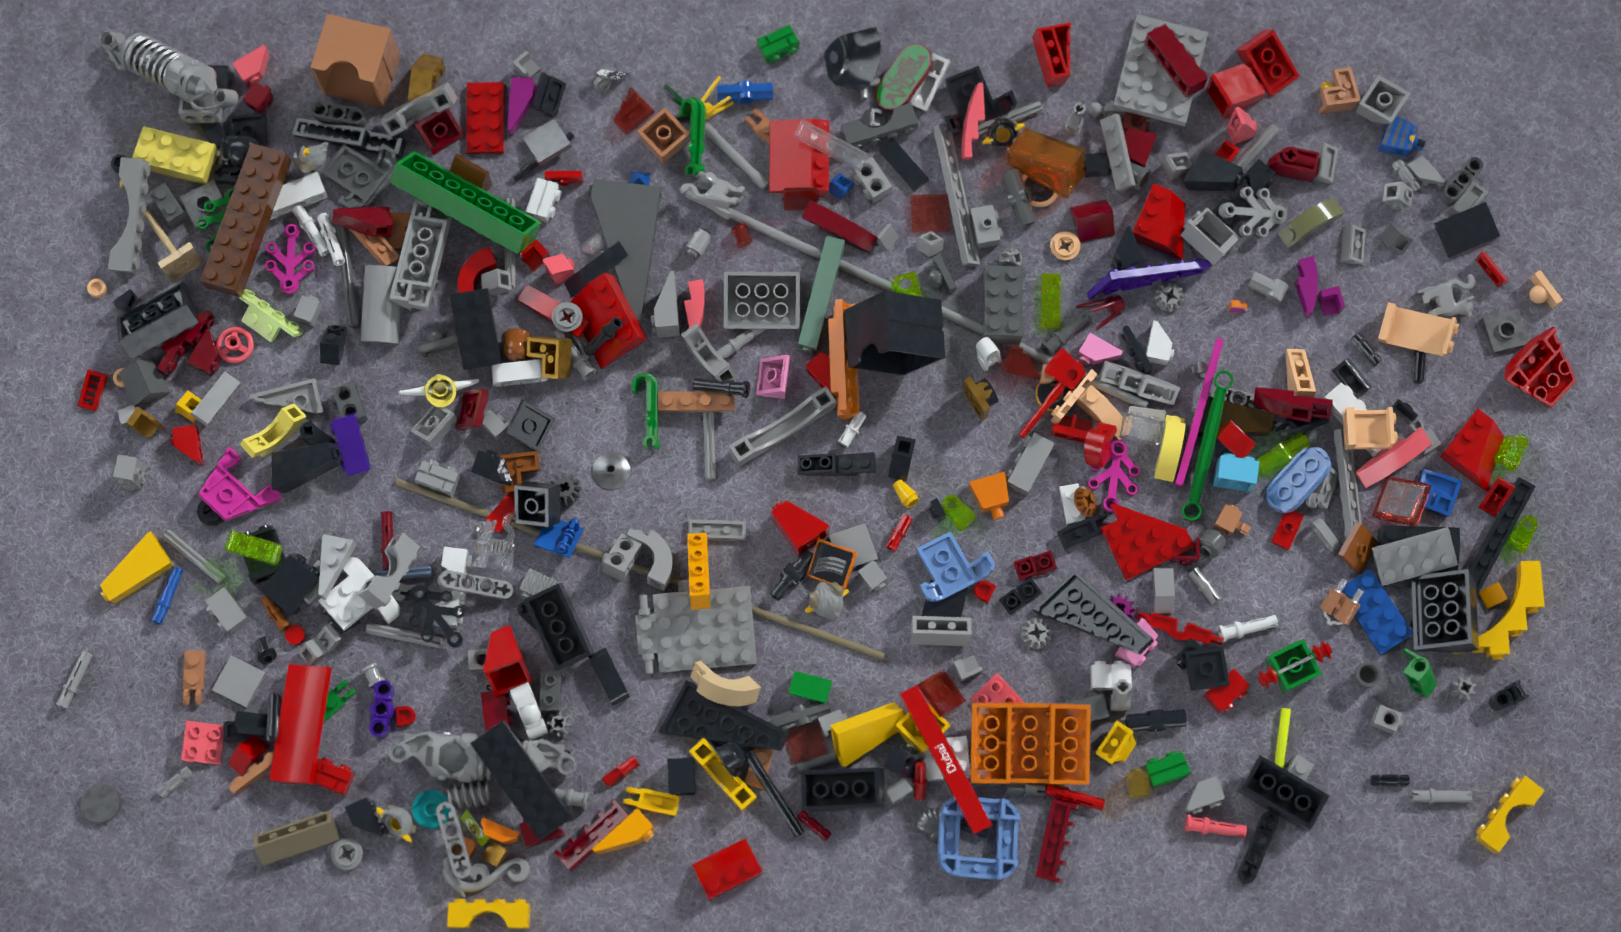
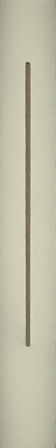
(644, 570)

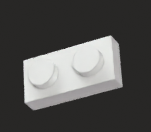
(1071, 513)

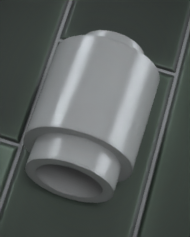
(697, 243)

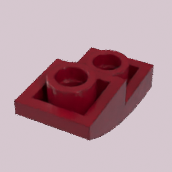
(1035, 565)

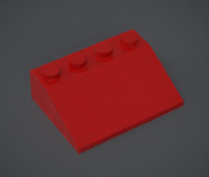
(795, 162)
(600, 303)

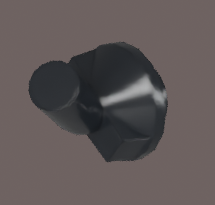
(266, 654)

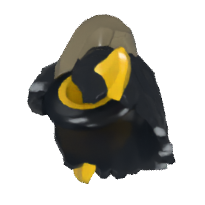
(1002, 132)

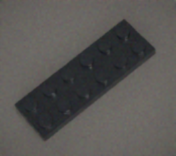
(521, 780)

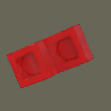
(506, 506)

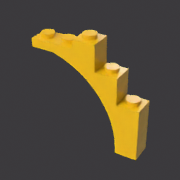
(1527, 597)

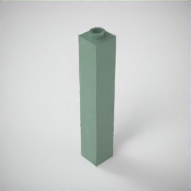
(821, 294)

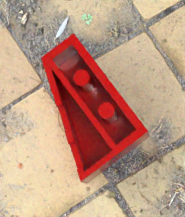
(1053, 52)

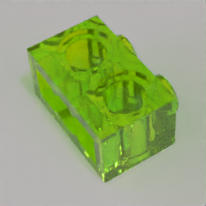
(914, 288)

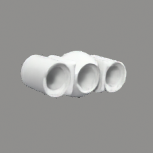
(529, 711)

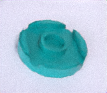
(425, 808)

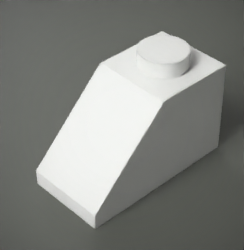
(1159, 346)

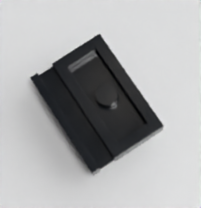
(548, 95)

